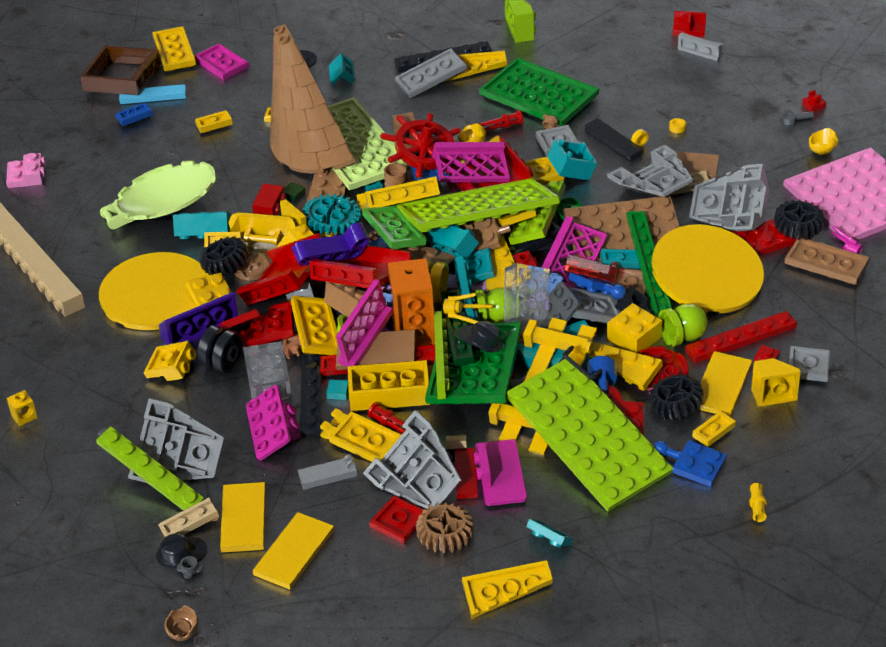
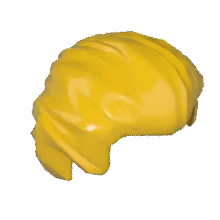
(472, 133)
(823, 141)

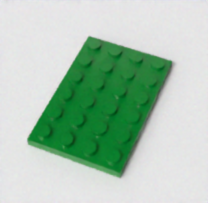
(539, 91)
(484, 379)

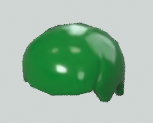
(567, 202)

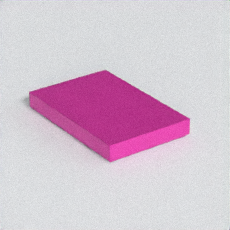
(221, 61)

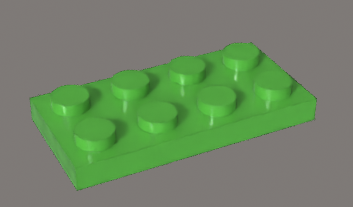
(394, 227)

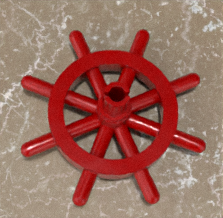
(422, 143)

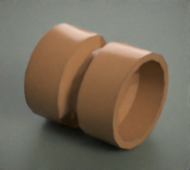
(395, 174)

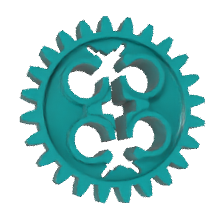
(323, 209)

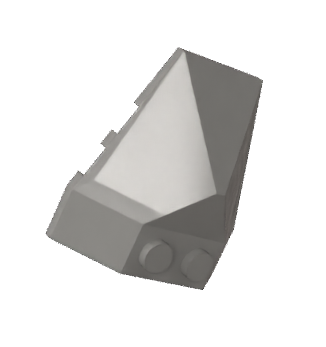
(658, 179)
(733, 200)
(178, 442)
(416, 466)

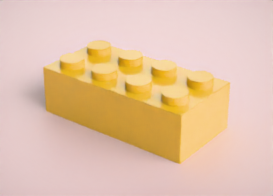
(389, 384)

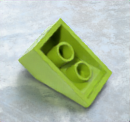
(520, 20)

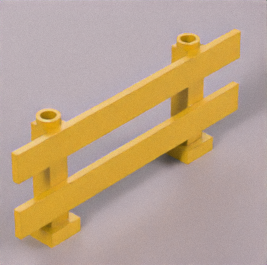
(549, 340)

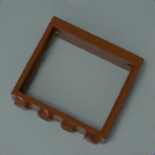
(147, 58)

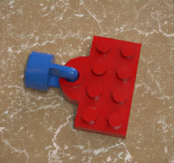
(608, 377)

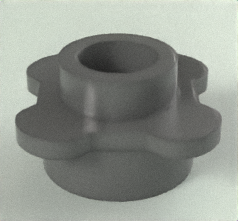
(189, 566)

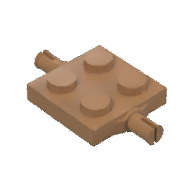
(487, 233)

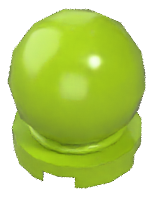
(495, 298)
(684, 323)

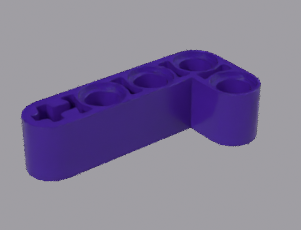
(334, 247)

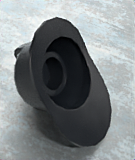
(482, 335)
(177, 546)

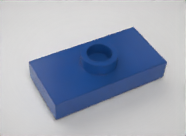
(134, 114)

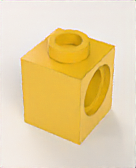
(22, 407)

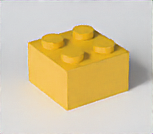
(634, 329)

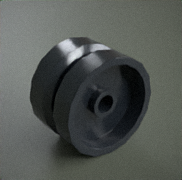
(220, 349)

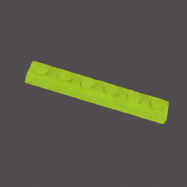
(441, 355)
(148, 469)

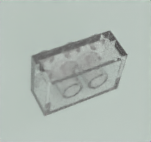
(526, 294)
(267, 368)

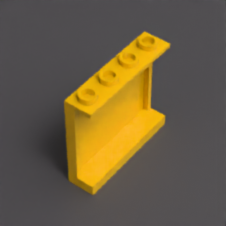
(398, 193)

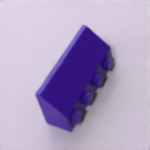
(194, 322)

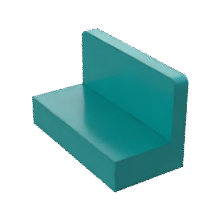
(342, 67)

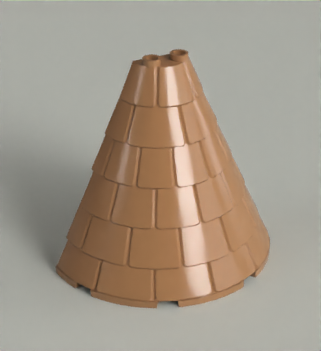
(301, 122)

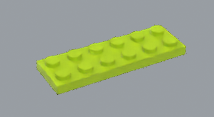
(537, 226)

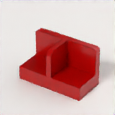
(689, 23)

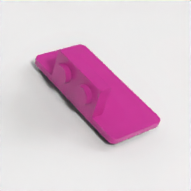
(271, 422)
(500, 472)

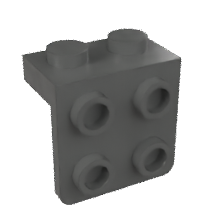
(562, 303)

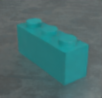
(199, 222)
(452, 240)

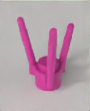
(850, 244)

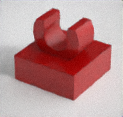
(814, 101)

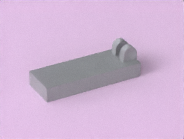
(699, 46)
(328, 472)

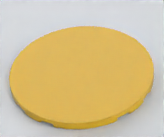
(707, 268)
(149, 289)

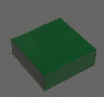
(294, 191)

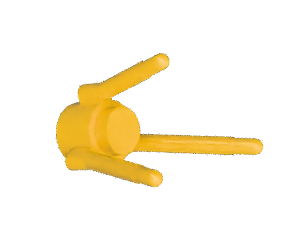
(452, 307)

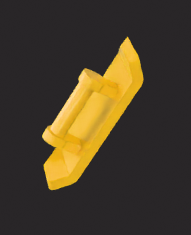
(260, 227)

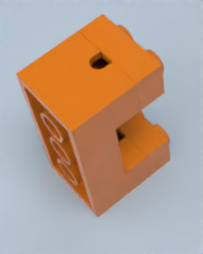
(412, 299)

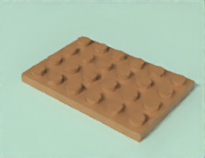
(612, 220)

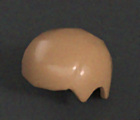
(182, 623)

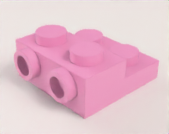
(26, 172)

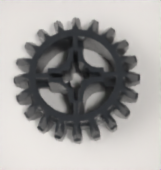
(798, 219)
(224, 256)
(676, 396)

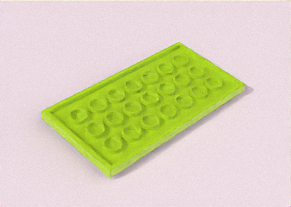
(477, 204)
(589, 434)

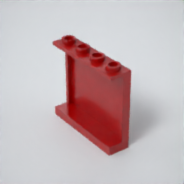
(516, 168)
(359, 270)
(280, 277)

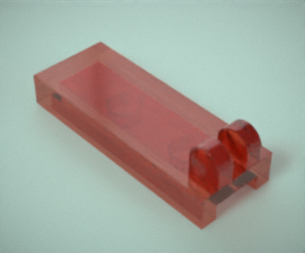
(591, 268)

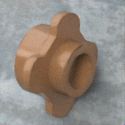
(549, 122)

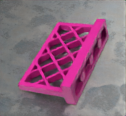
(469, 152)
(563, 239)
(363, 326)

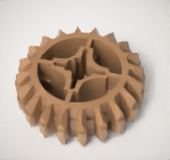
(444, 527)

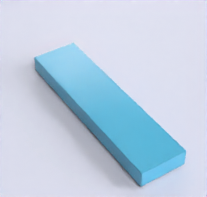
(155, 94)

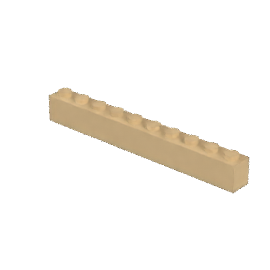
(38, 266)

